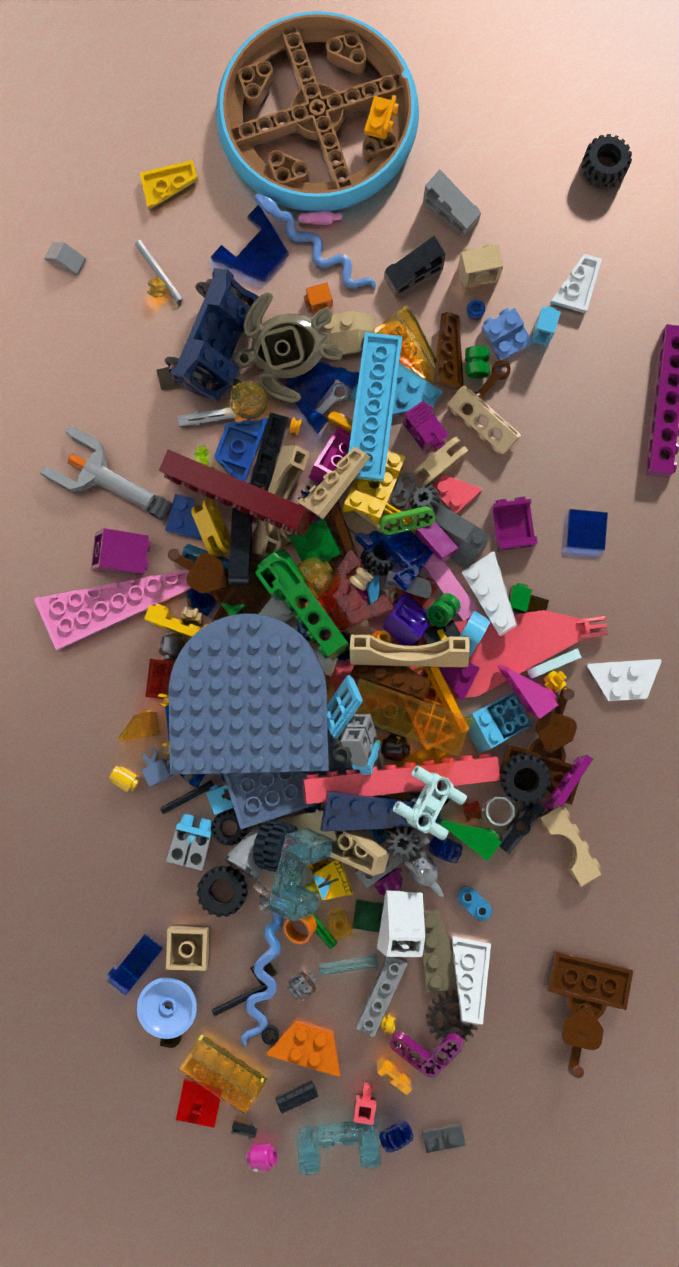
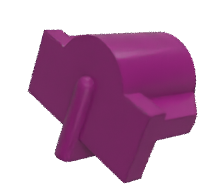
(391, 881)

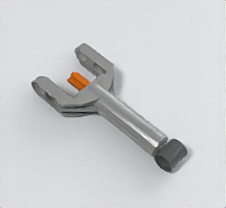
(97, 473)

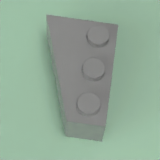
(450, 203)

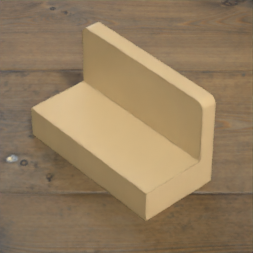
(360, 523)

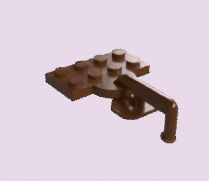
(208, 575)
(553, 732)
(590, 985)

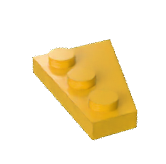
(167, 181)

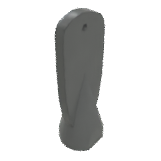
(419, 587)

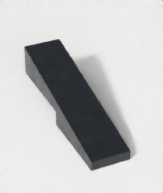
(269, 450)

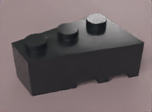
(415, 266)

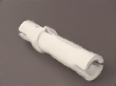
(196, 417)

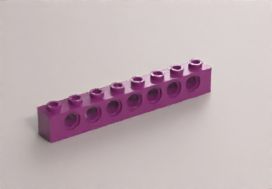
(655, 465)

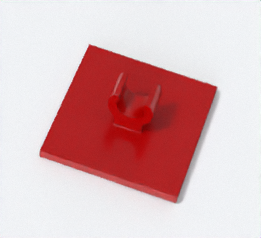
(197, 1105)

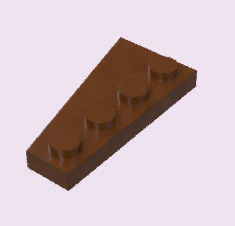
(449, 354)

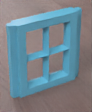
(347, 713)

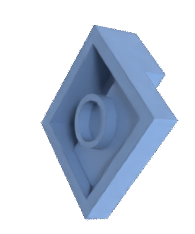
(506, 334)

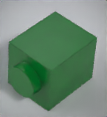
(520, 597)

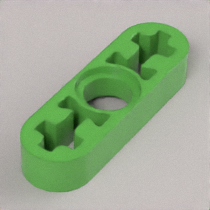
(420, 512)

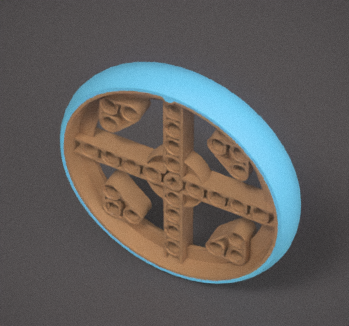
(252, 61)

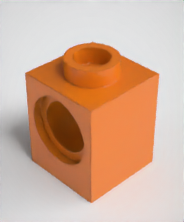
(318, 297)

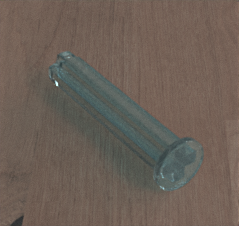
(348, 965)

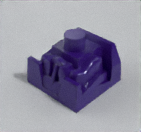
(406, 621)

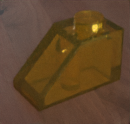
(141, 726)

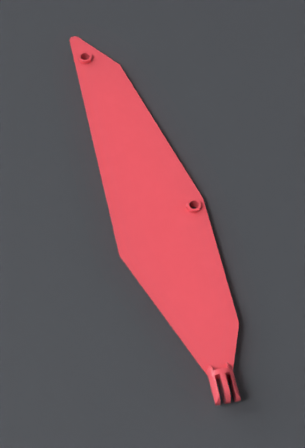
(529, 643)

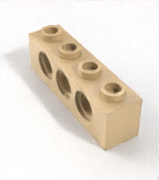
(494, 421)

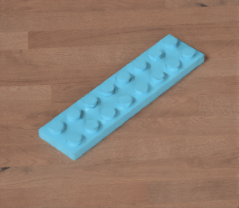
(375, 402)

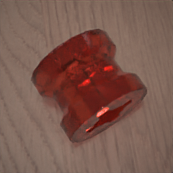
(472, 811)

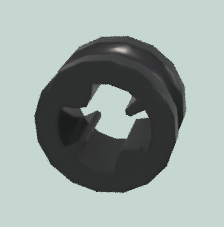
(276, 1034)

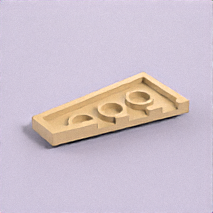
(336, 482)

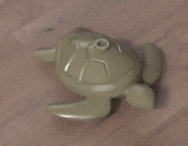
(284, 346)

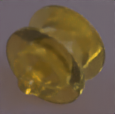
(156, 288)

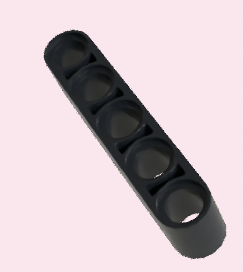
(240, 548)

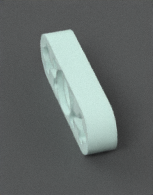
(554, 663)

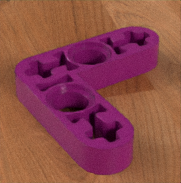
(426, 1059)

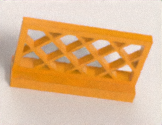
(441, 689)

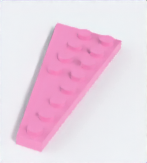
(88, 611)

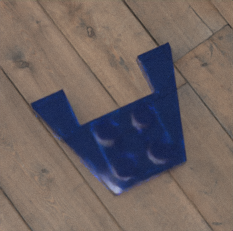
(260, 255)
(314, 386)
(404, 548)

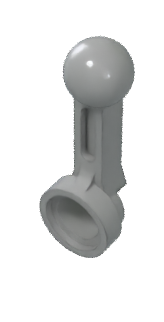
(332, 399)

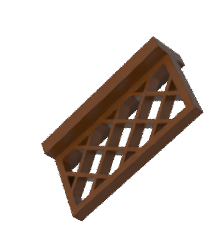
(342, 532)

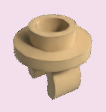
(285, 534)
(391, 593)

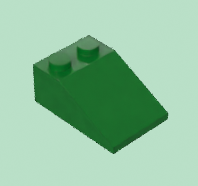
(477, 838)

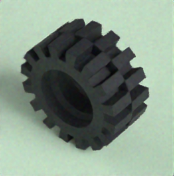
(374, 564)
(218, 831)

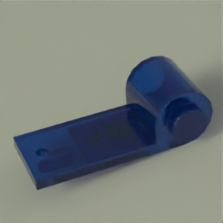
(134, 965)

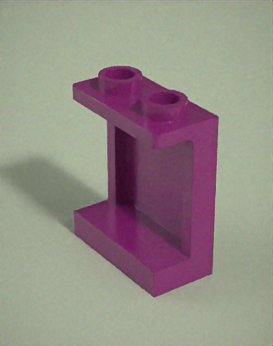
(513, 524)

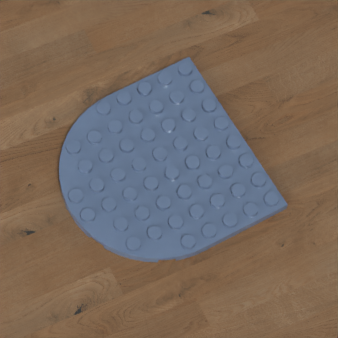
(247, 700)

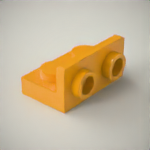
(380, 117)

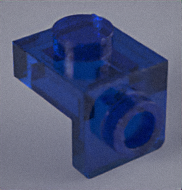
(202, 601)

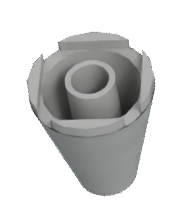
(242, 855)

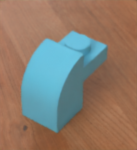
(475, 630)

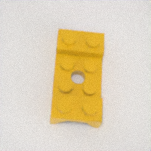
(370, 500)
(160, 616)

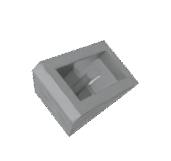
(65, 257)

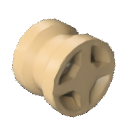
(361, 578)

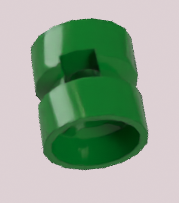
(477, 362)
(443, 610)

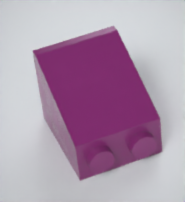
(120, 552)

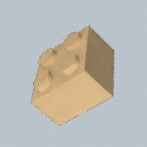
(480, 265)
(187, 948)

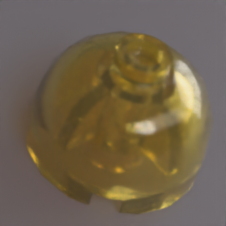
(248, 400)
(317, 574)

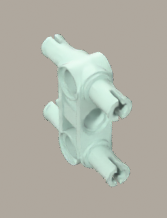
(429, 802)

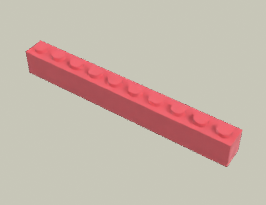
(399, 779)

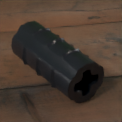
(296, 1096)

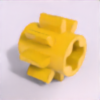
(555, 680)

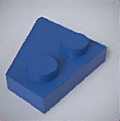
(181, 519)

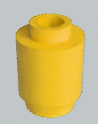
(124, 779)

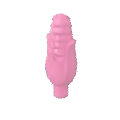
(320, 217)

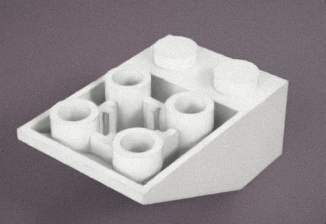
(402, 925)

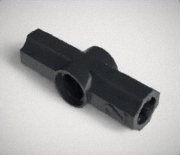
(512, 836)

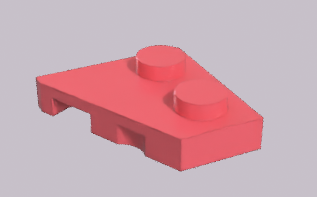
(455, 493)

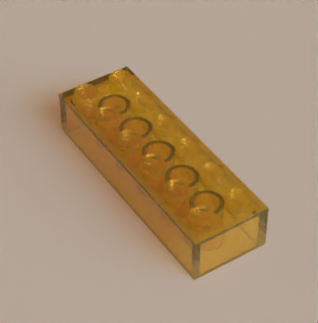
(413, 718)

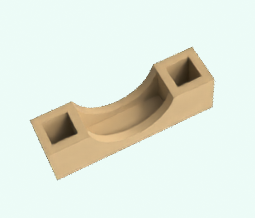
(582, 865)

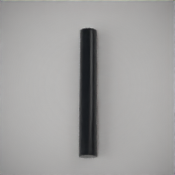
(186, 797)
(237, 1000)

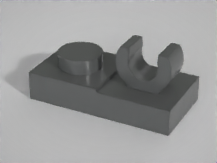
(443, 1138)

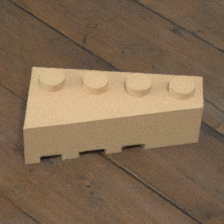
(357, 850)

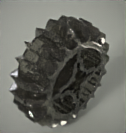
(447, 1025)

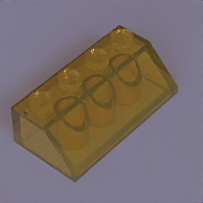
(223, 1074)

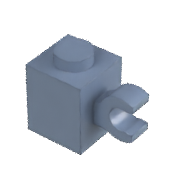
(157, 770)

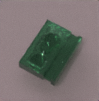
(367, 915)

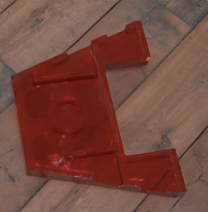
(343, 600)

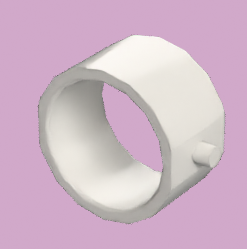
(512, 811)

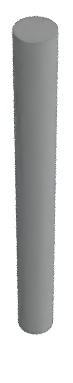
(158, 271)

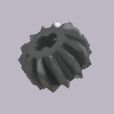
(420, 497)
(399, 850)

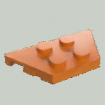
(307, 1047)

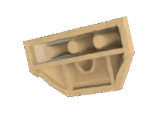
(349, 329)

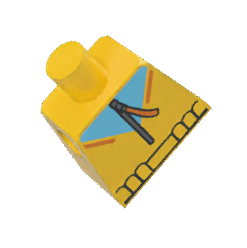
(331, 881)

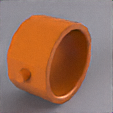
(294, 936)

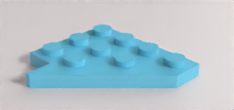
(410, 391)

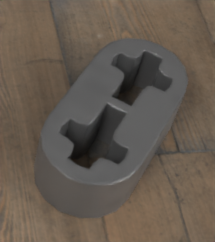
(399, 488)

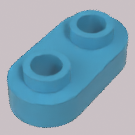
(474, 904)

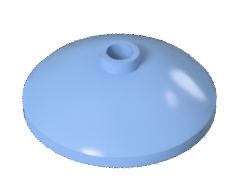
(158, 1018)

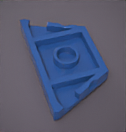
(239, 446)

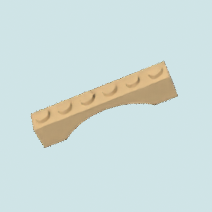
(287, 471)
(444, 653)

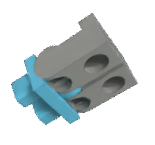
(362, 742)
(189, 836)

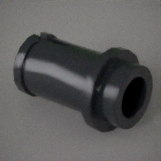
(244, 1129)

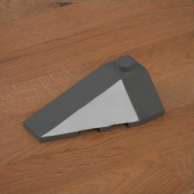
(463, 533)

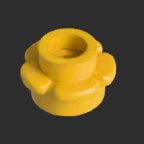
(388, 1024)

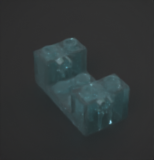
(298, 850)
(326, 1135)

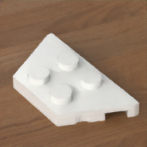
(625, 679)

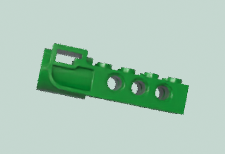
(292, 589)

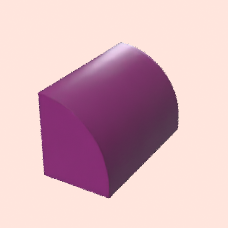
(437, 541)

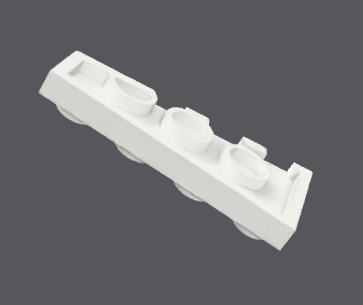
(488, 586)
(471, 972)

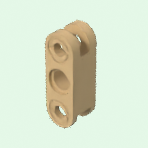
(441, 461)

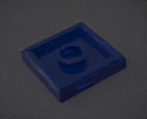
(586, 529)

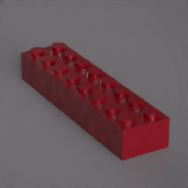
(233, 491)

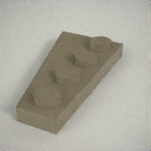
(437, 955)

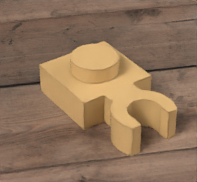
(192, 616)

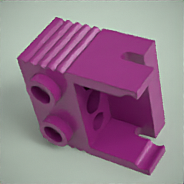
(425, 427)

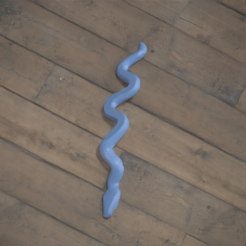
(271, 207)
(267, 957)

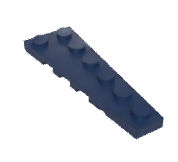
(362, 812)

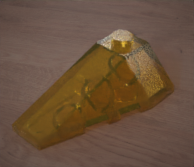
(415, 347)

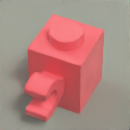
(365, 1106)

